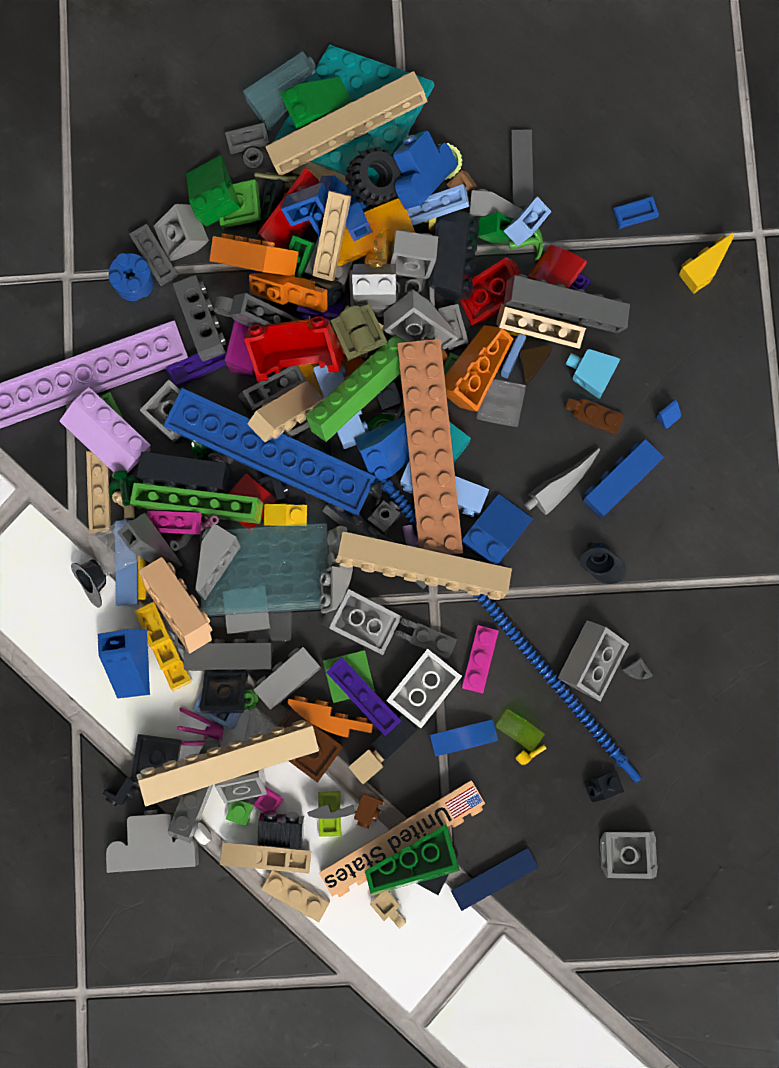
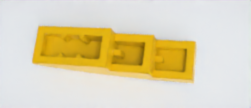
(163, 646)

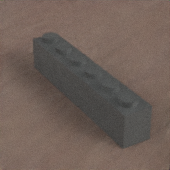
(566, 304)

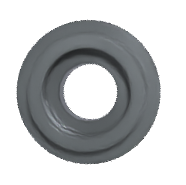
(253, 152)

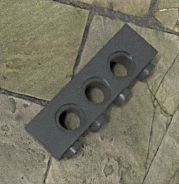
(186, 292)

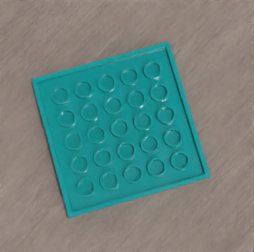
(361, 77)

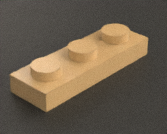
(295, 896)

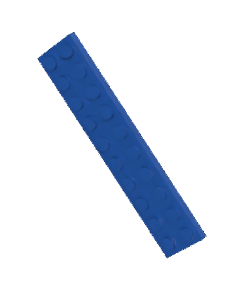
(279, 458)

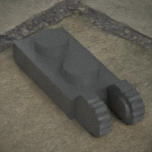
(428, 639)

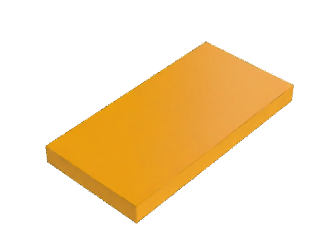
(386, 216)

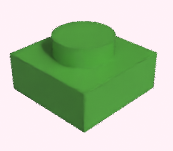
(240, 812)

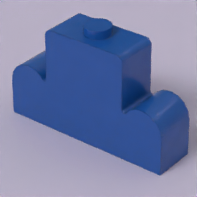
(422, 168)

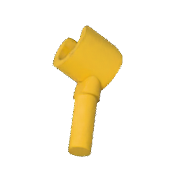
(524, 758)

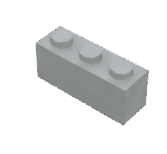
(286, 678)

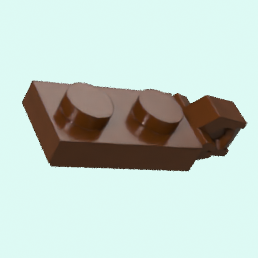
(595, 415)

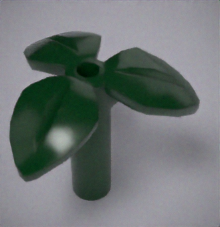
(198, 449)
(122, 485)

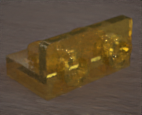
(381, 250)

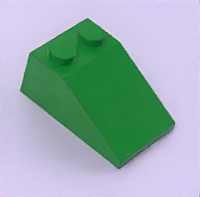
(314, 100)
(211, 192)

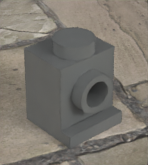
(381, 523)

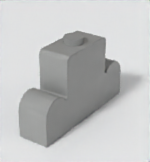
(150, 846)

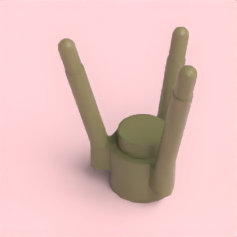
(289, 179)

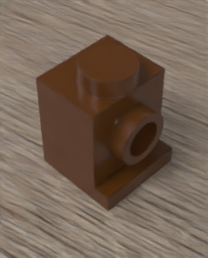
(367, 810)

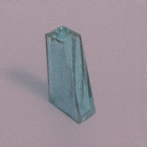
(265, 95)

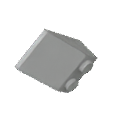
(417, 320)
(215, 555)
(363, 621)

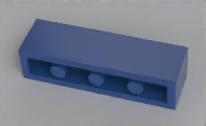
(622, 479)

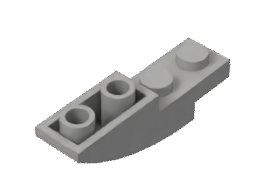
(336, 578)

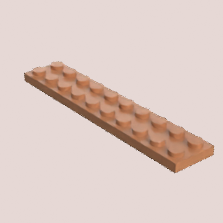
(430, 446)

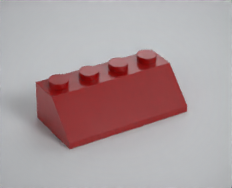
(277, 226)

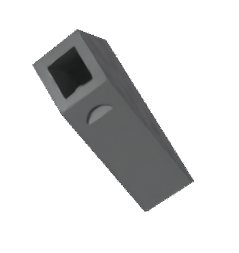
(147, 542)

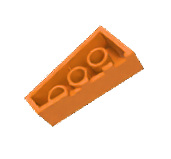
(253, 255)
(476, 368)

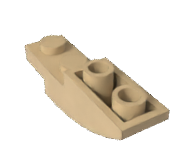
(265, 858)

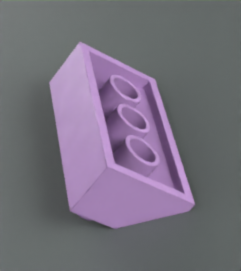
(104, 432)

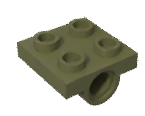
(358, 331)

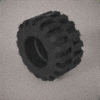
(359, 180)

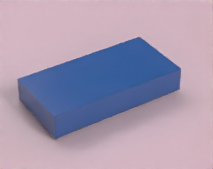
(635, 212)

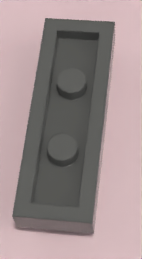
(153, 255)

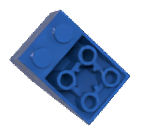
(126, 661)

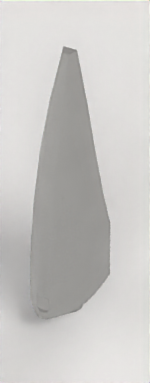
(554, 490)

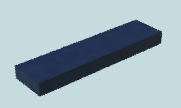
(494, 879)

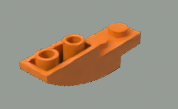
(288, 289)
(320, 716)

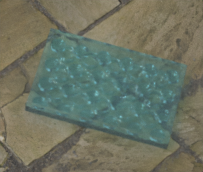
(271, 571)

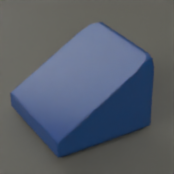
(669, 414)

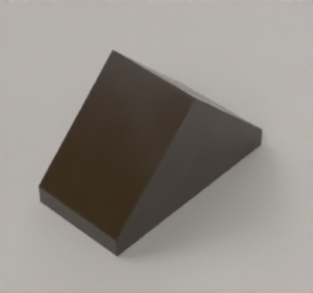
(532, 360)

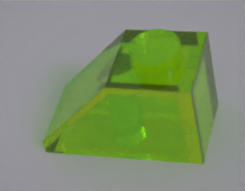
(519, 730)

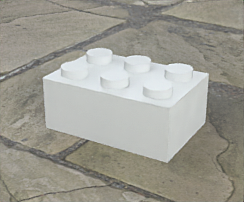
(424, 688)

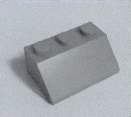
(593, 660)

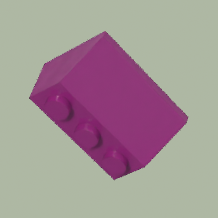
(237, 355)

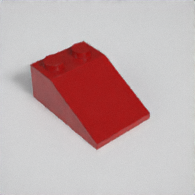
(489, 291)

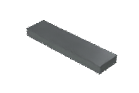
(522, 168)

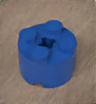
(122, 279)

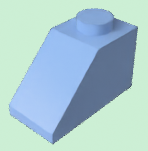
(527, 221)

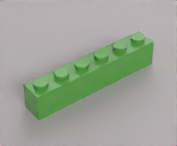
(356, 391)
(208, 503)

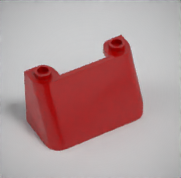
(293, 345)

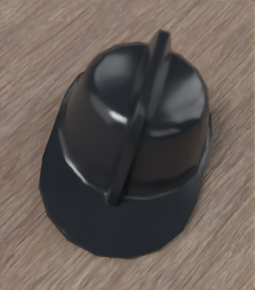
(603, 563)
(91, 579)

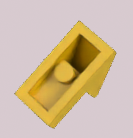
(285, 515)

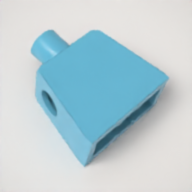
(593, 370)

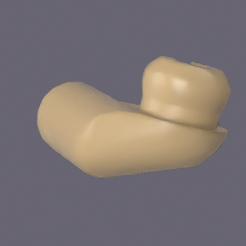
(129, 511)

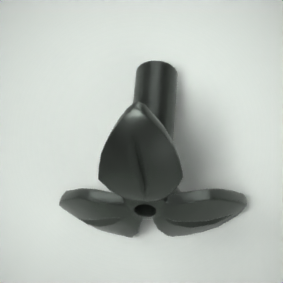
(375, 491)

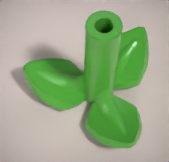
(536, 239)

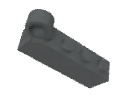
(250, 310)
(229, 656)
(191, 805)

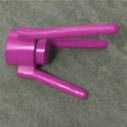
(213, 731)

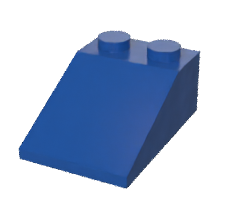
(384, 449)
(496, 531)

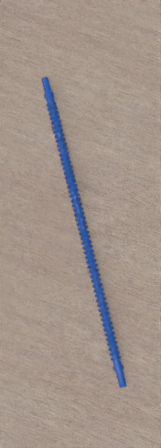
(621, 760)

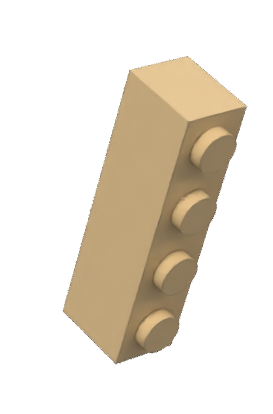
(540, 326)
(285, 411)

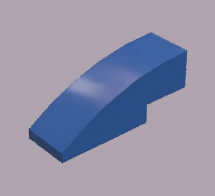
(463, 738)

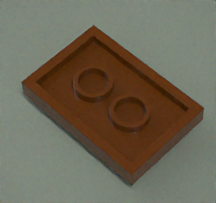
(316, 763)

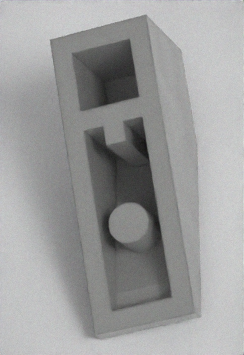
(487, 202)

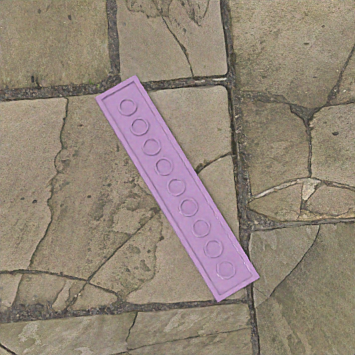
(97, 369)

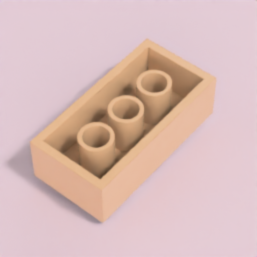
(176, 605)

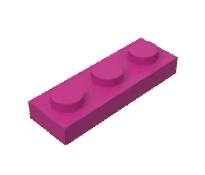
(176, 521)
(480, 659)

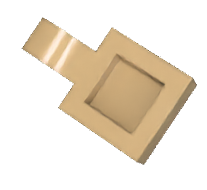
(386, 906)

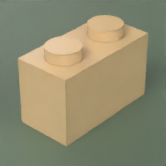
(367, 765)

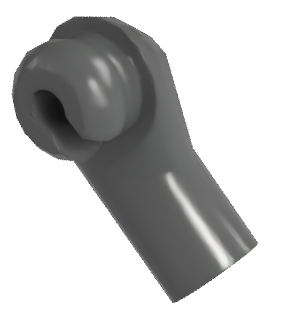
(180, 542)

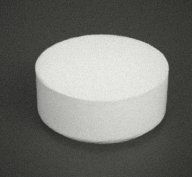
(202, 834)

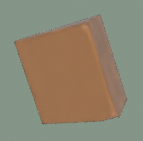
(463, 178)

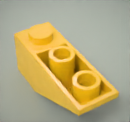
(702, 269)

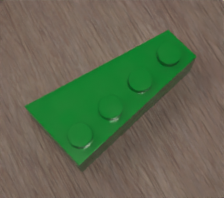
(419, 862)

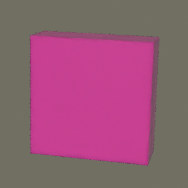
(268, 802)

